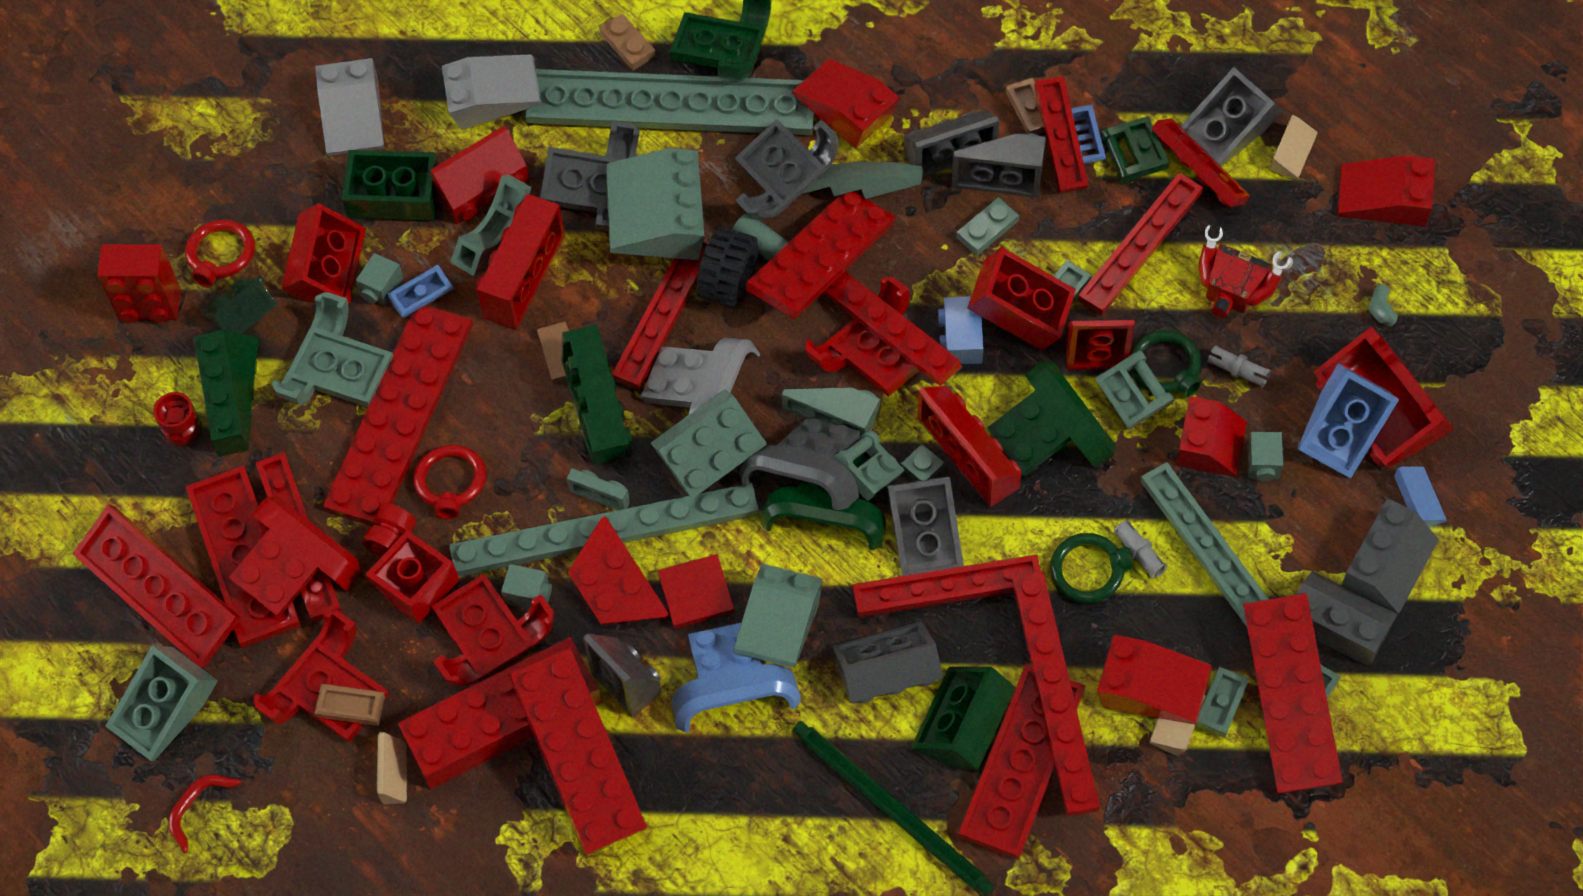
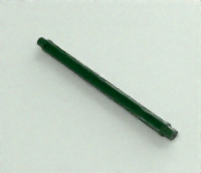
(893, 808)

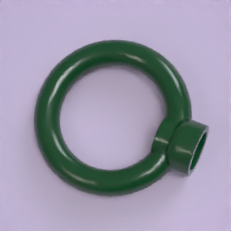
(1187, 381)
(1119, 560)

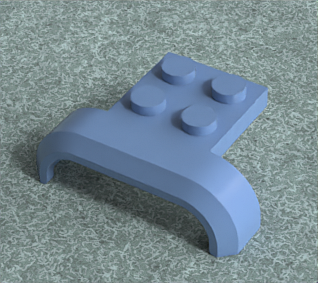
(728, 677)

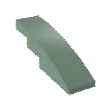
(871, 177)

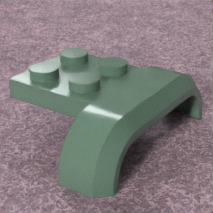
(332, 361)

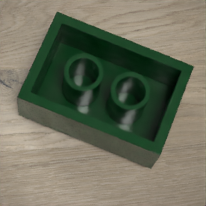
(390, 185)

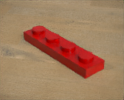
(1061, 134)
(1196, 158)

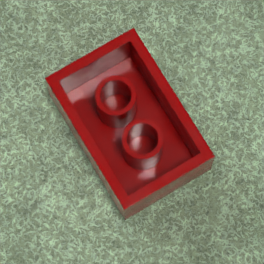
(139, 282)
(1021, 298)

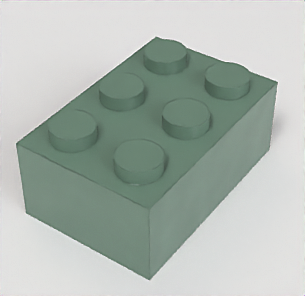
(708, 443)

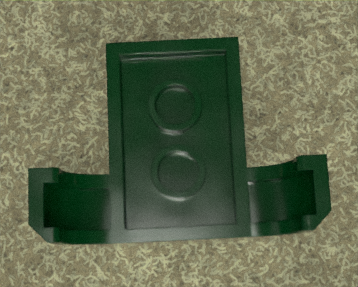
(723, 42)
(1050, 421)
(814, 504)

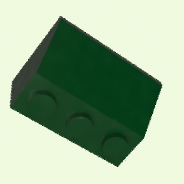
(964, 716)

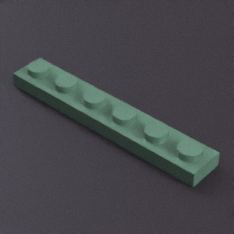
(1202, 538)

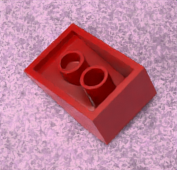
(847, 100)
(1388, 190)
(1098, 343)
(1152, 681)

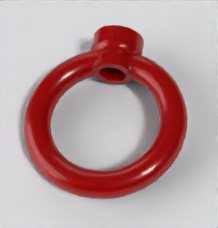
(207, 272)
(448, 504)

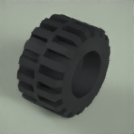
(727, 267)

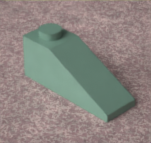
(834, 406)

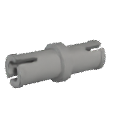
(1239, 366)
(1140, 549)

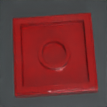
(696, 591)

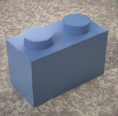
(962, 330)

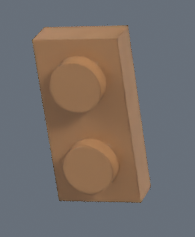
(627, 41)
(1025, 102)

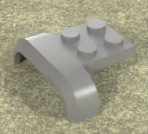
(695, 376)

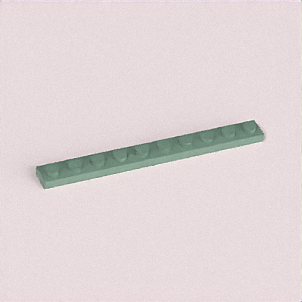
(629, 524)

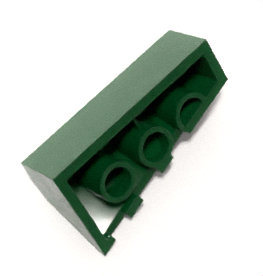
(227, 379)

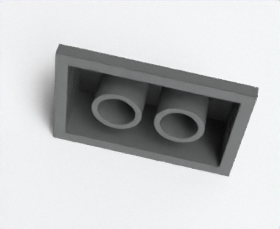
(935, 145)
(1391, 557)
(1346, 618)
(887, 662)

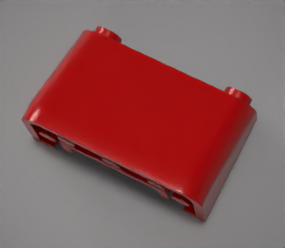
(1415, 418)

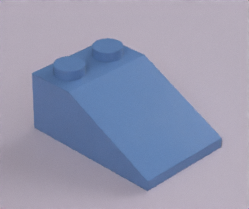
(1346, 420)

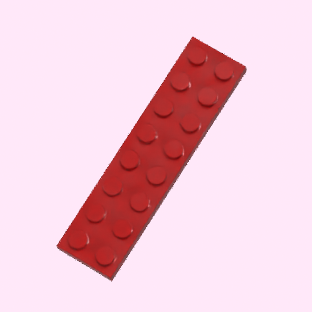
(398, 414)

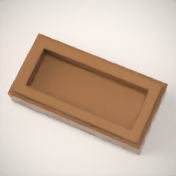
(551, 343)
(349, 704)

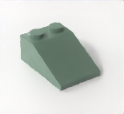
(778, 615)
(160, 700)

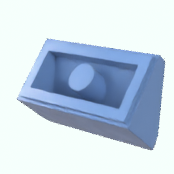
(419, 291)
(1419, 494)

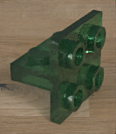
(241, 306)

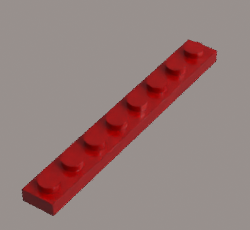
(1055, 694)

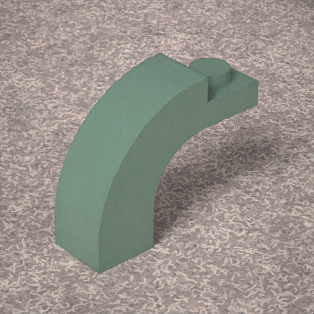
(475, 248)

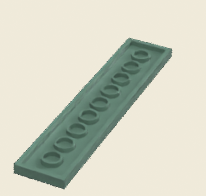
(668, 102)

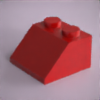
(1211, 438)
(413, 576)

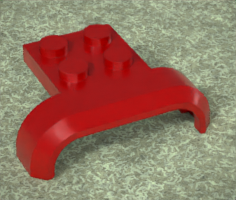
(865, 351)
(290, 557)
(486, 630)
(316, 666)

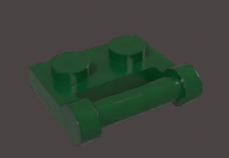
(1143, 146)

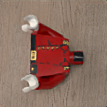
(1236, 278)

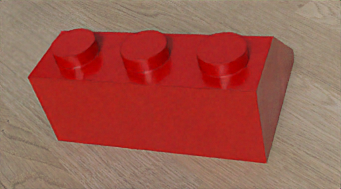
(473, 175)
(323, 255)

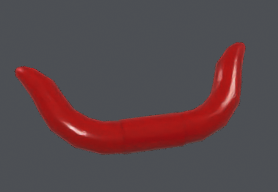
(188, 798)

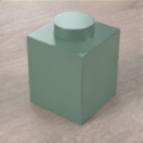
(378, 279)
(1265, 455)
(523, 585)

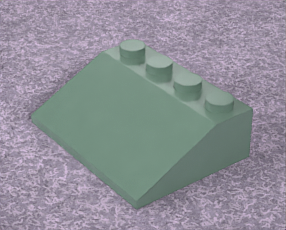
(656, 204)

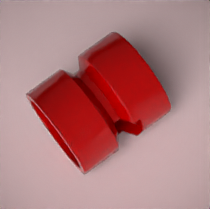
(177, 418)
(389, 526)

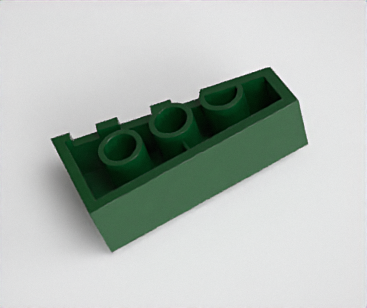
(594, 395)

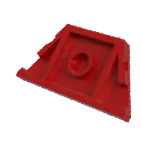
(613, 580)

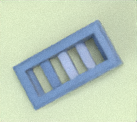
(1087, 113)

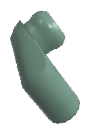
(1380, 308)

